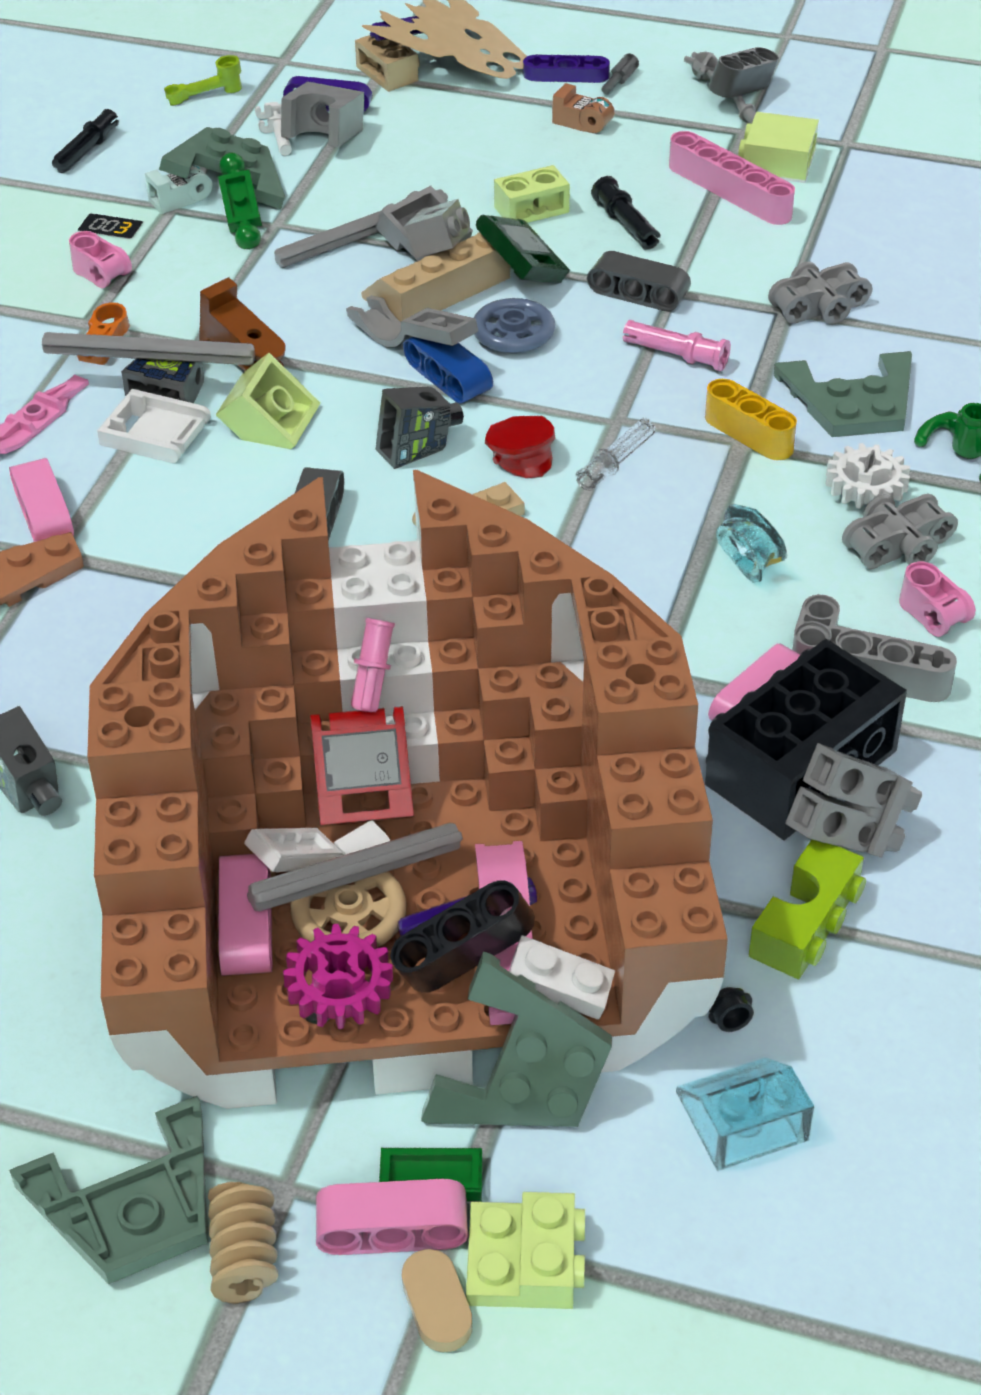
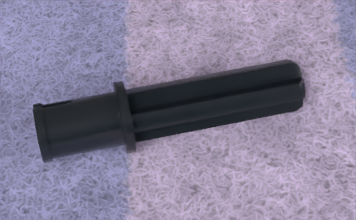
(92, 134)

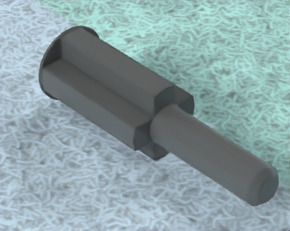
(621, 72)

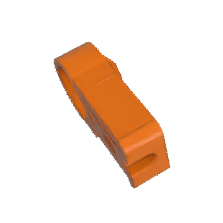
(116, 328)

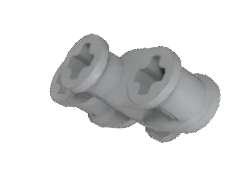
(817, 293)
(890, 531)

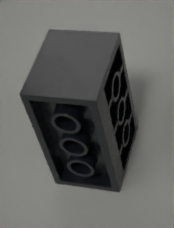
(770, 736)

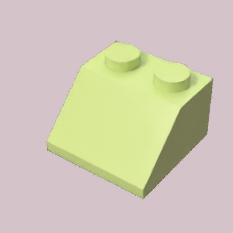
(268, 405)

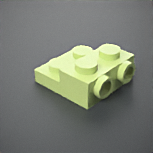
(525, 1252)

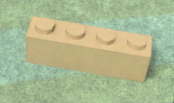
(441, 278)

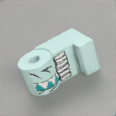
(174, 192)

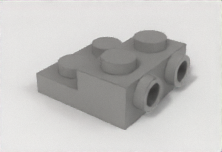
(395, 216)

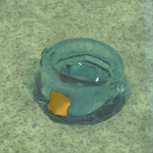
(750, 541)

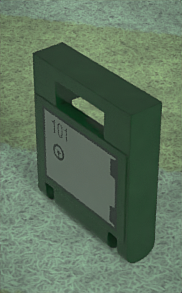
(521, 248)

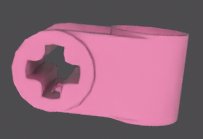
(97, 258)
(932, 597)

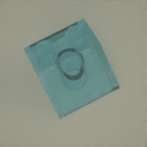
(748, 1111)

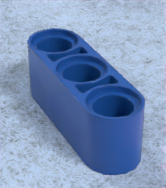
(449, 368)

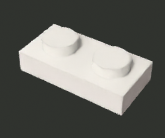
(563, 976)

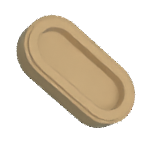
(437, 1300)

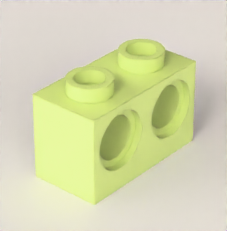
(532, 194)

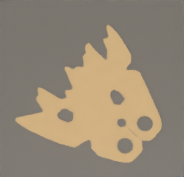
(447, 36)

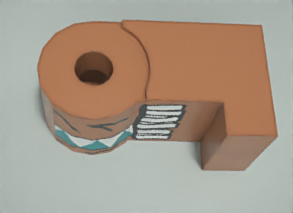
(580, 111)

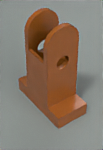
(229, 320)

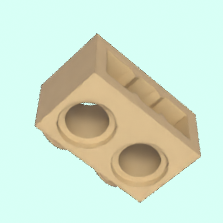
(387, 62)

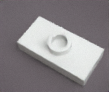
(291, 847)

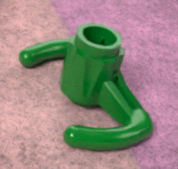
(964, 426)

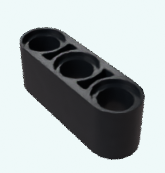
(439, 936)

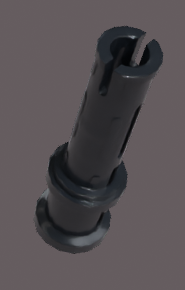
(619, 205)

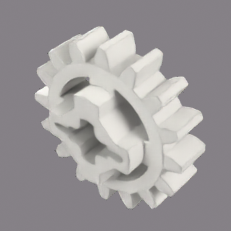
(867, 474)

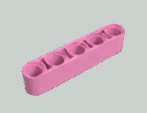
(732, 177)

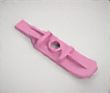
(38, 414)

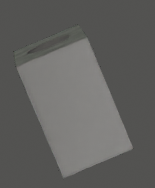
(306, 111)

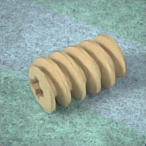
(241, 1241)

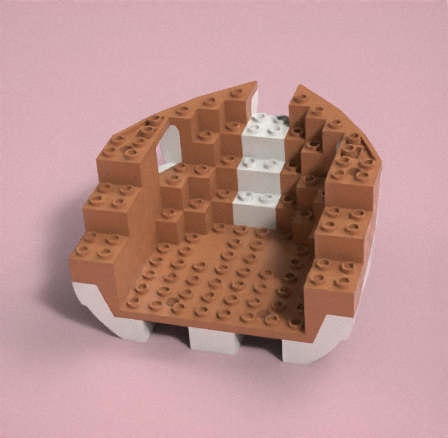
(506, 735)

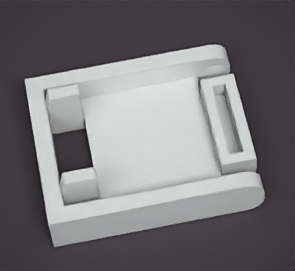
(162, 430)

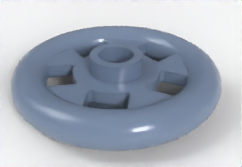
(513, 323)

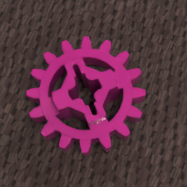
(338, 976)

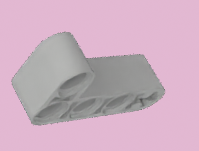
(918, 667)

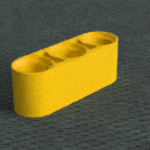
(750, 419)

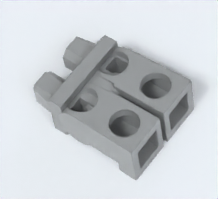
(870, 806)

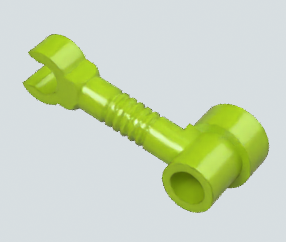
(227, 75)

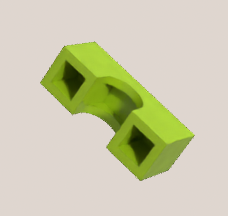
(795, 934)

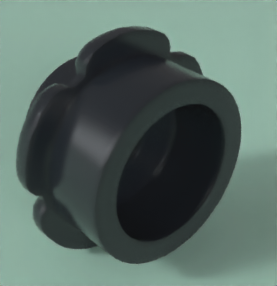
(731, 1009)

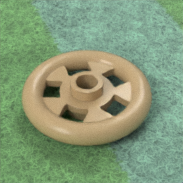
(388, 909)

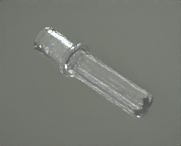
(607, 460)

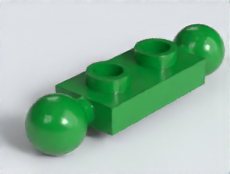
(239, 201)

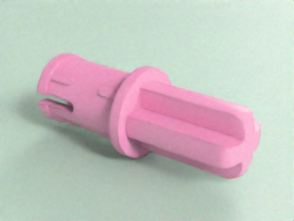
(372, 665)

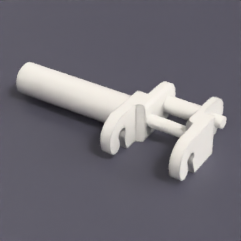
(272, 112)

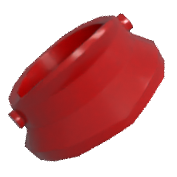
(522, 445)

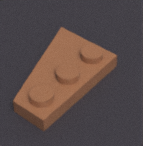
(37, 565)

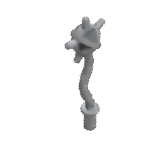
(703, 66)

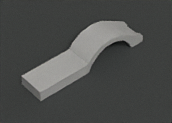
(426, 324)

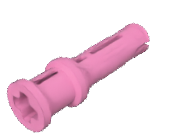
(692, 346)

